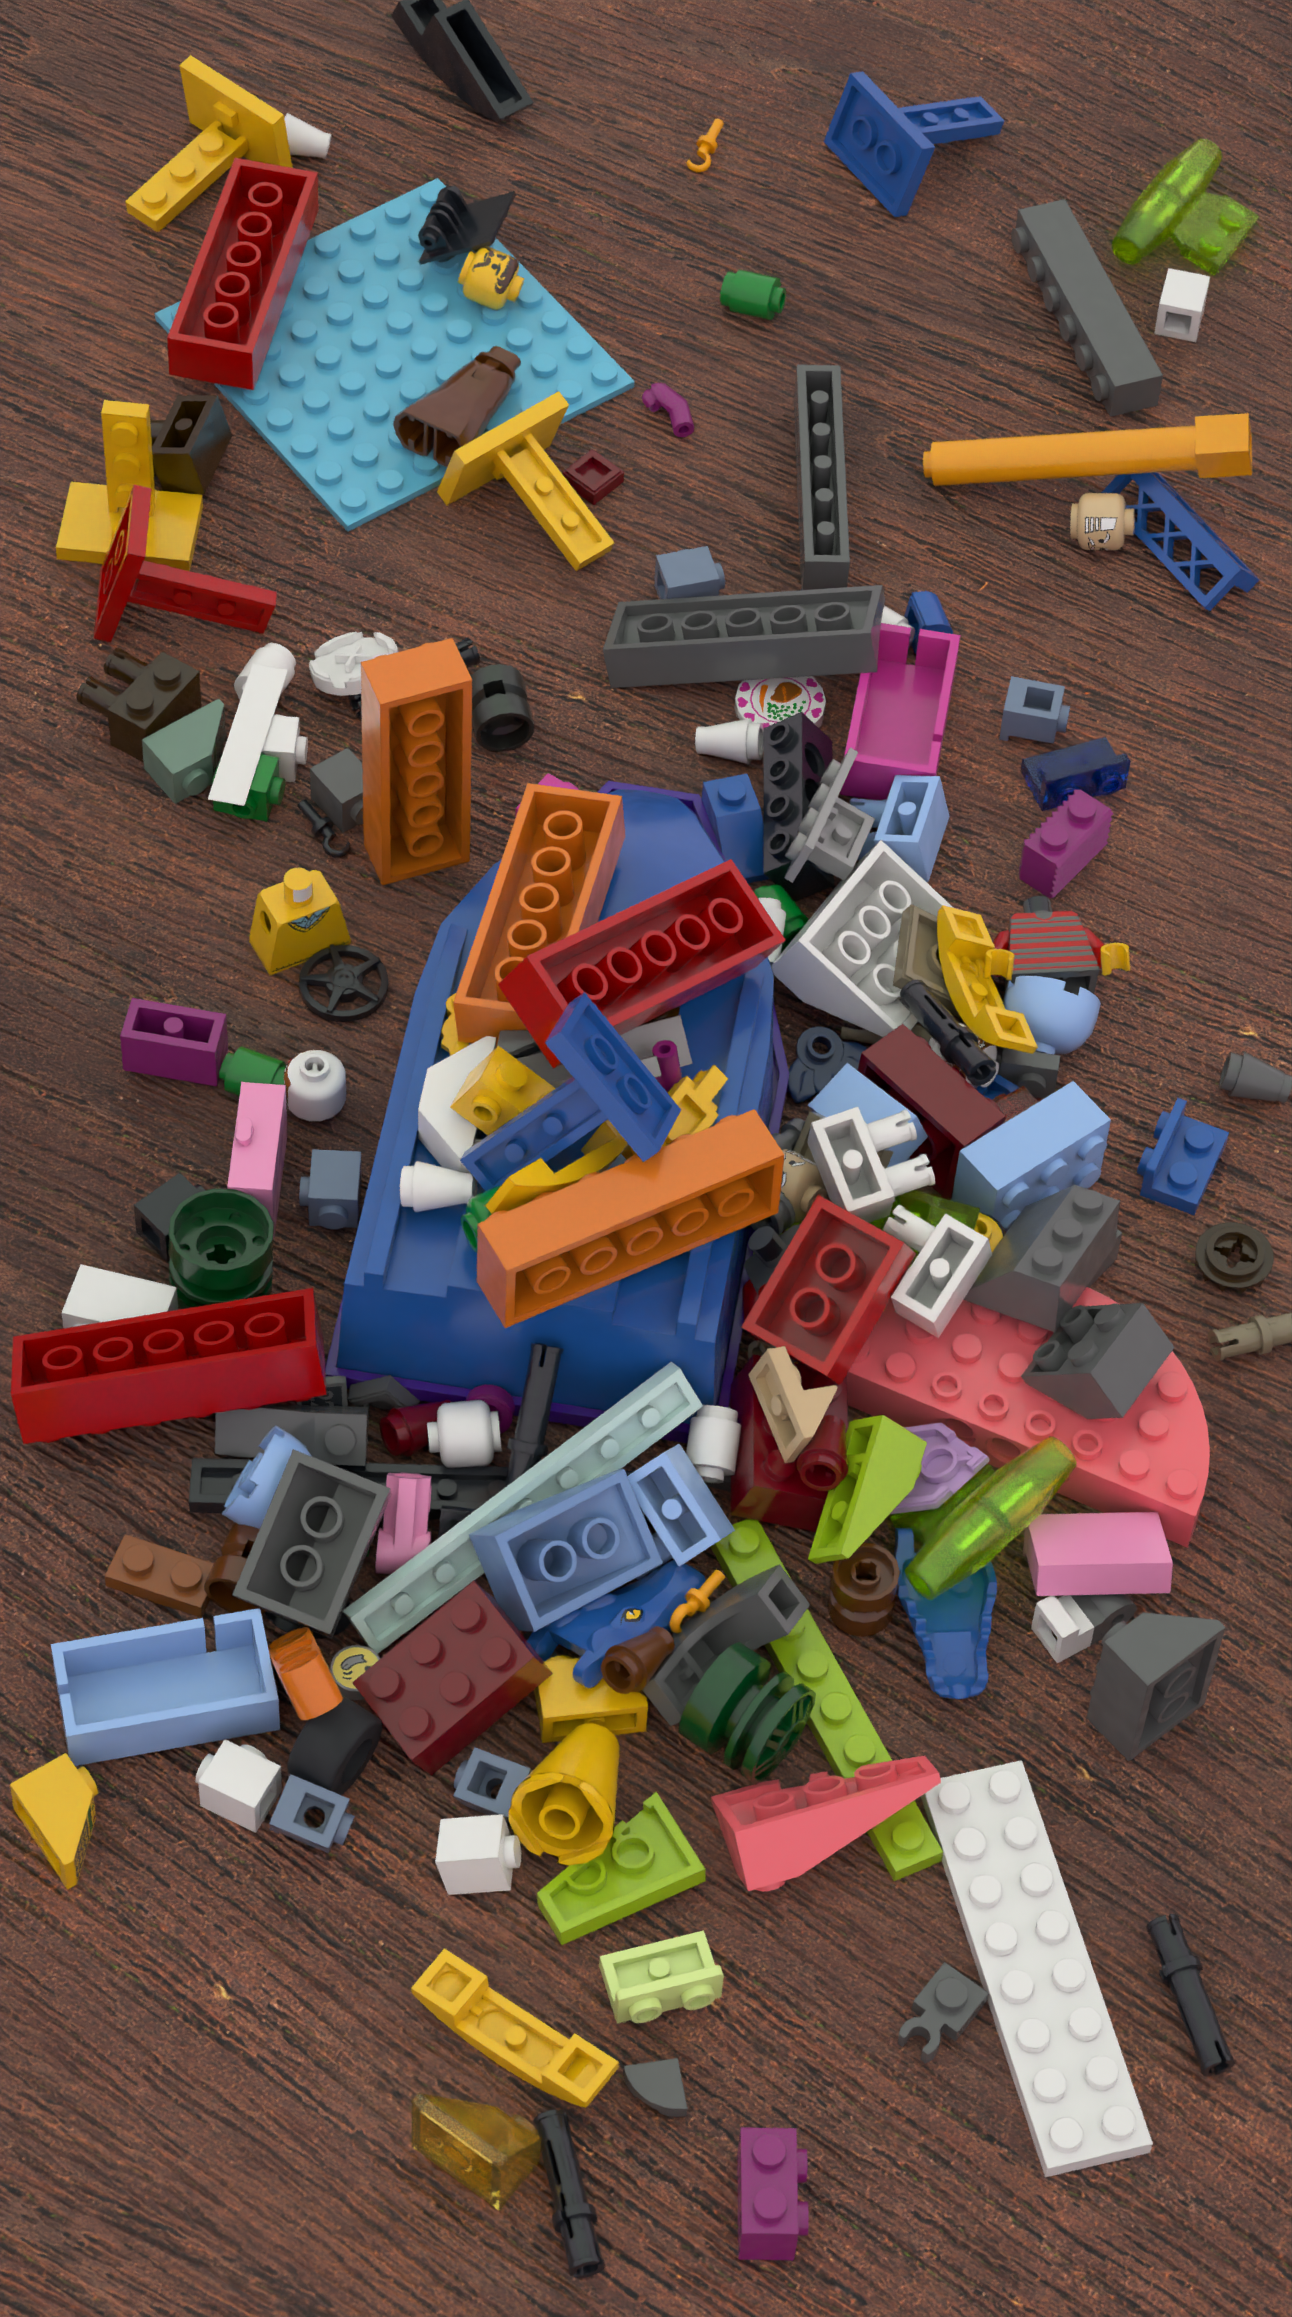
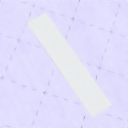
(247, 734)

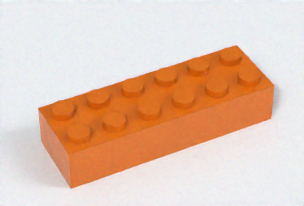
(416, 760)
(544, 891)
(628, 1217)

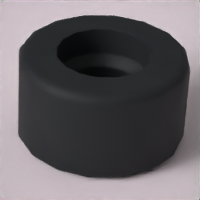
(335, 1747)

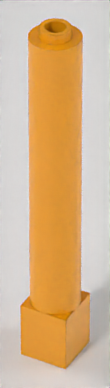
(1212, 446)

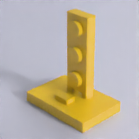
(232, 127)
(518, 454)
(96, 509)

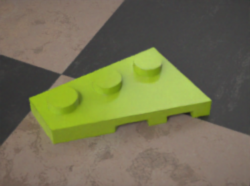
(637, 1869)

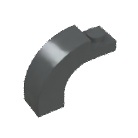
(748, 1614)

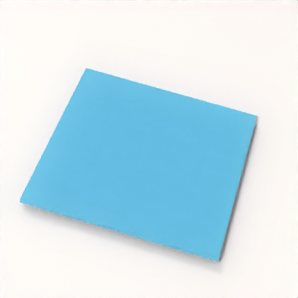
(379, 332)

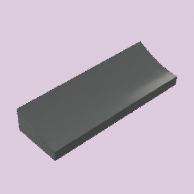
(745, 636)

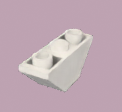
(439, 1126)

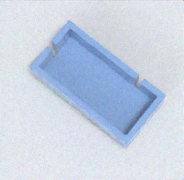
(163, 1689)

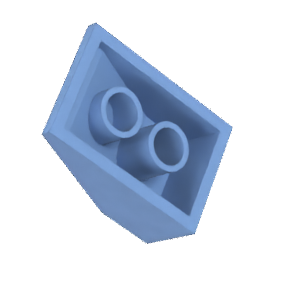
(566, 1550)

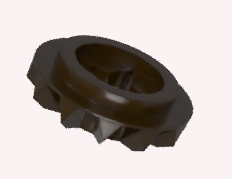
(1217, 1245)

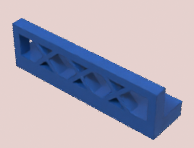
(1192, 527)

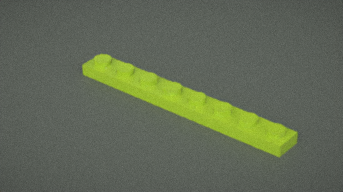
(837, 1715)

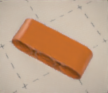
(304, 1673)

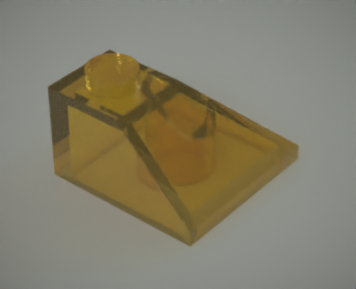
(476, 2144)

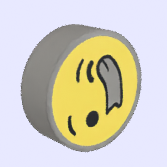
(349, 1665)

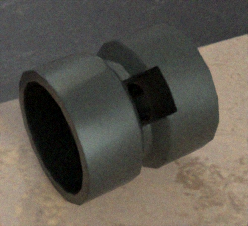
(500, 708)

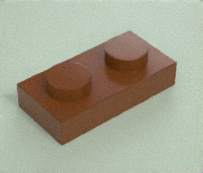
(160, 1575)

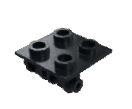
(461, 227)

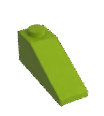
(881, 1473)

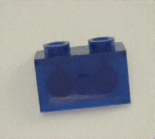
(1082, 767)

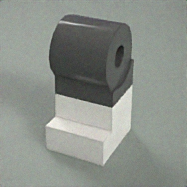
(1078, 1621)

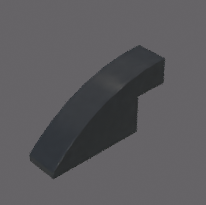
(463, 55)

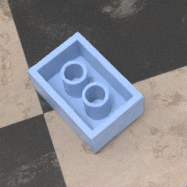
(1034, 1155)

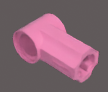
(404, 1521)

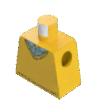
(296, 920)

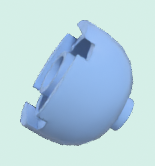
(1055, 1017)
(260, 1478)

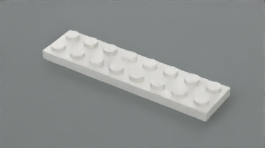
(1035, 1970)

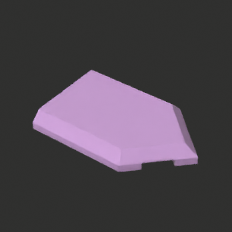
(945, 1468)

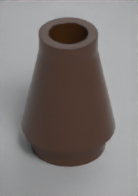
(636, 1660)

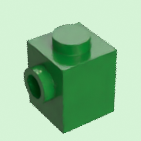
(265, 791)

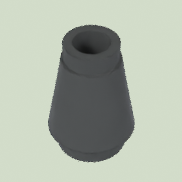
(1254, 1079)

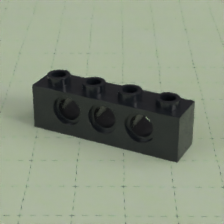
(793, 766)

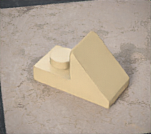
(787, 1407)

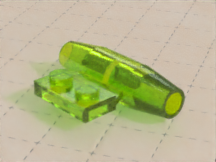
(1177, 206)
(983, 1516)

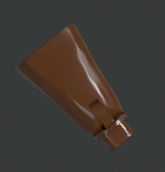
(458, 407)

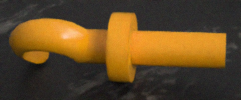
(706, 145)
(696, 1600)

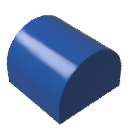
(926, 613)

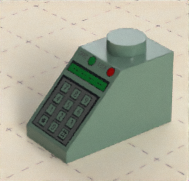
(186, 752)

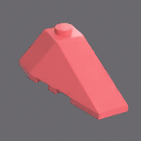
(790, 1830)

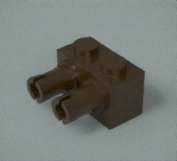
(189, 443)
(155, 698)

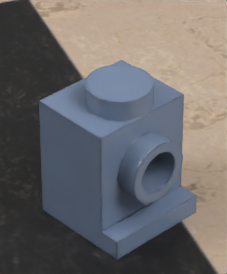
(1034, 711)
(480, 1775)
(303, 1796)

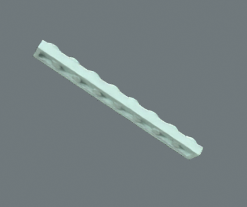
(594, 1451)

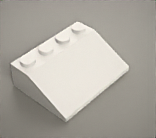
(850, 944)

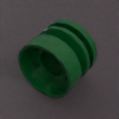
(220, 1248)
(742, 1710)

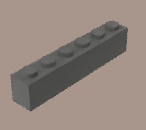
(1087, 308)
(821, 477)

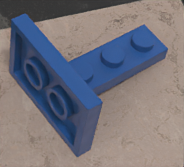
(893, 145)
(605, 1085)

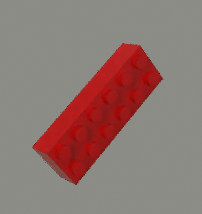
(243, 274)
(647, 955)
(168, 1366)

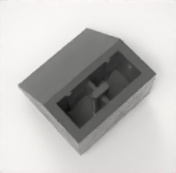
(1100, 1359)

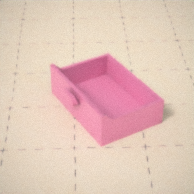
(260, 1144)
(1098, 1554)

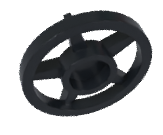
(343, 983)

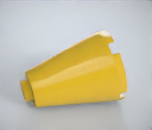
(570, 1797)

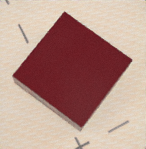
(593, 476)

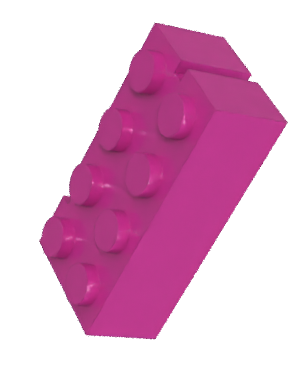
(901, 711)

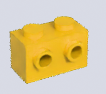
(498, 1091)

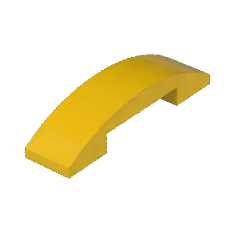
(962, 956)
(538, 1178)
(511, 2035)

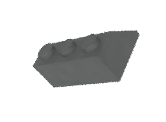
(1048, 1257)
(312, 1543)
(1152, 1677)

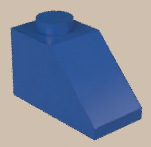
(736, 823)

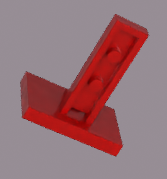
(167, 586)

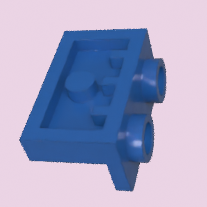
(1182, 1160)

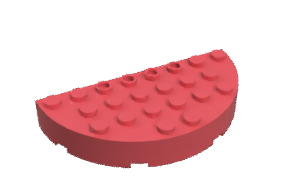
(975, 1387)

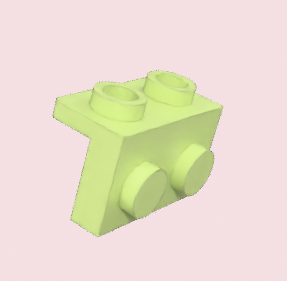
(661, 1978)

